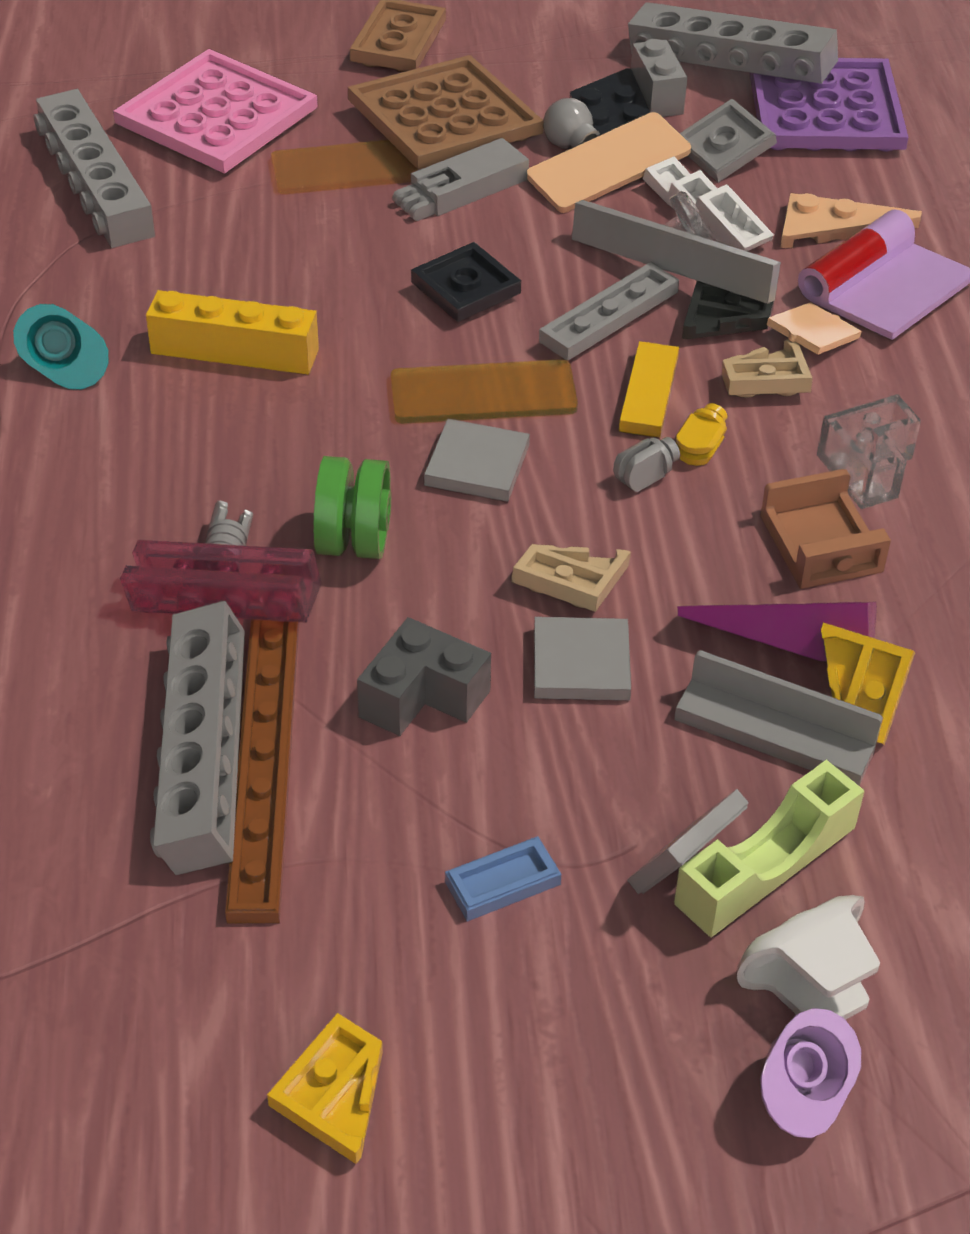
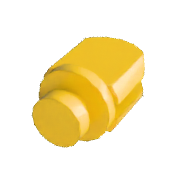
(701, 434)

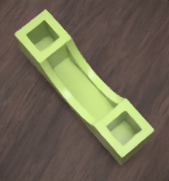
(730, 880)

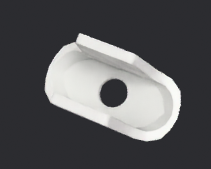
(814, 959)

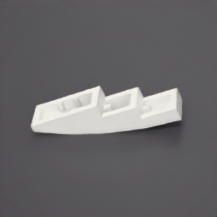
(719, 207)

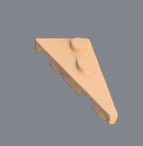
(831, 218)

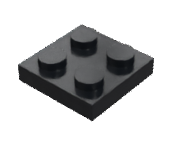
(466, 281)

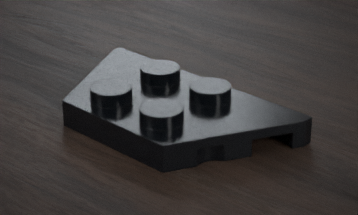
(612, 100)

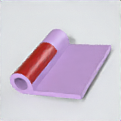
(883, 277)

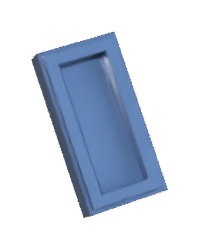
(502, 878)

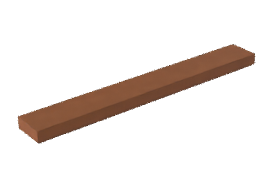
(263, 774)

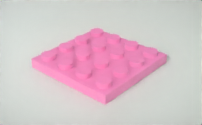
(216, 110)

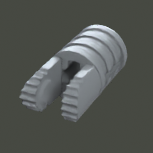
(228, 531)

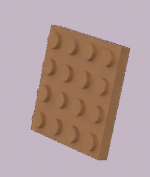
(444, 110)

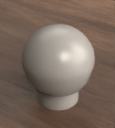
(569, 123)

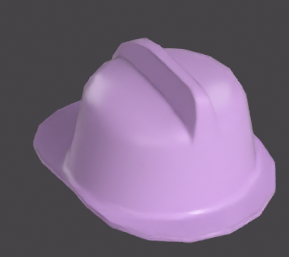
(810, 1072)

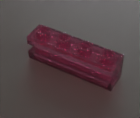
(251, 579)

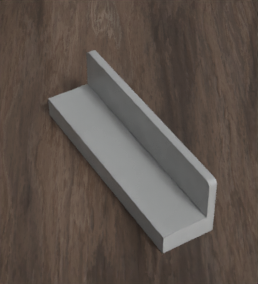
(778, 717)

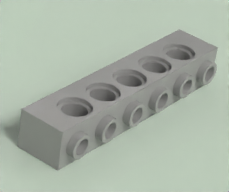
(739, 41)
(94, 168)
(199, 740)

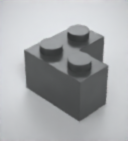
(422, 669)

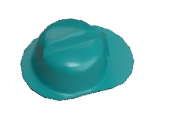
(61, 346)

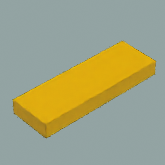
(649, 389)

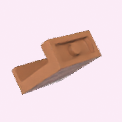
(822, 530)

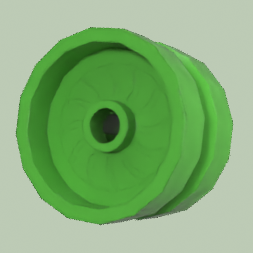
(352, 508)

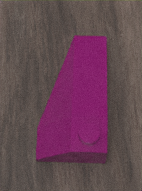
(787, 625)

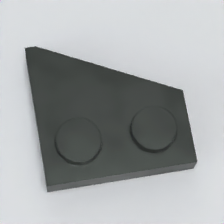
(723, 312)

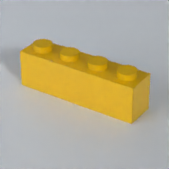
(233, 332)

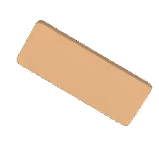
(607, 161)

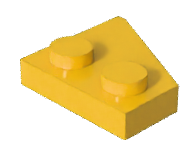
(866, 672)
(332, 1087)

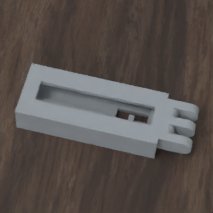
(462, 179)

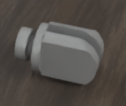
(646, 462)

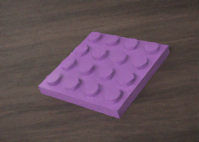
(848, 111)

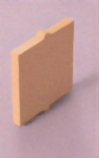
(814, 328)

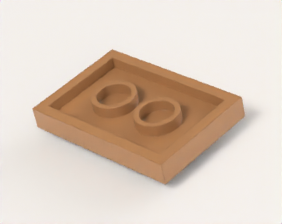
(398, 35)

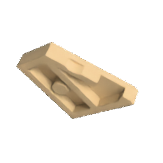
(766, 373)
(570, 573)

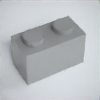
(659, 77)

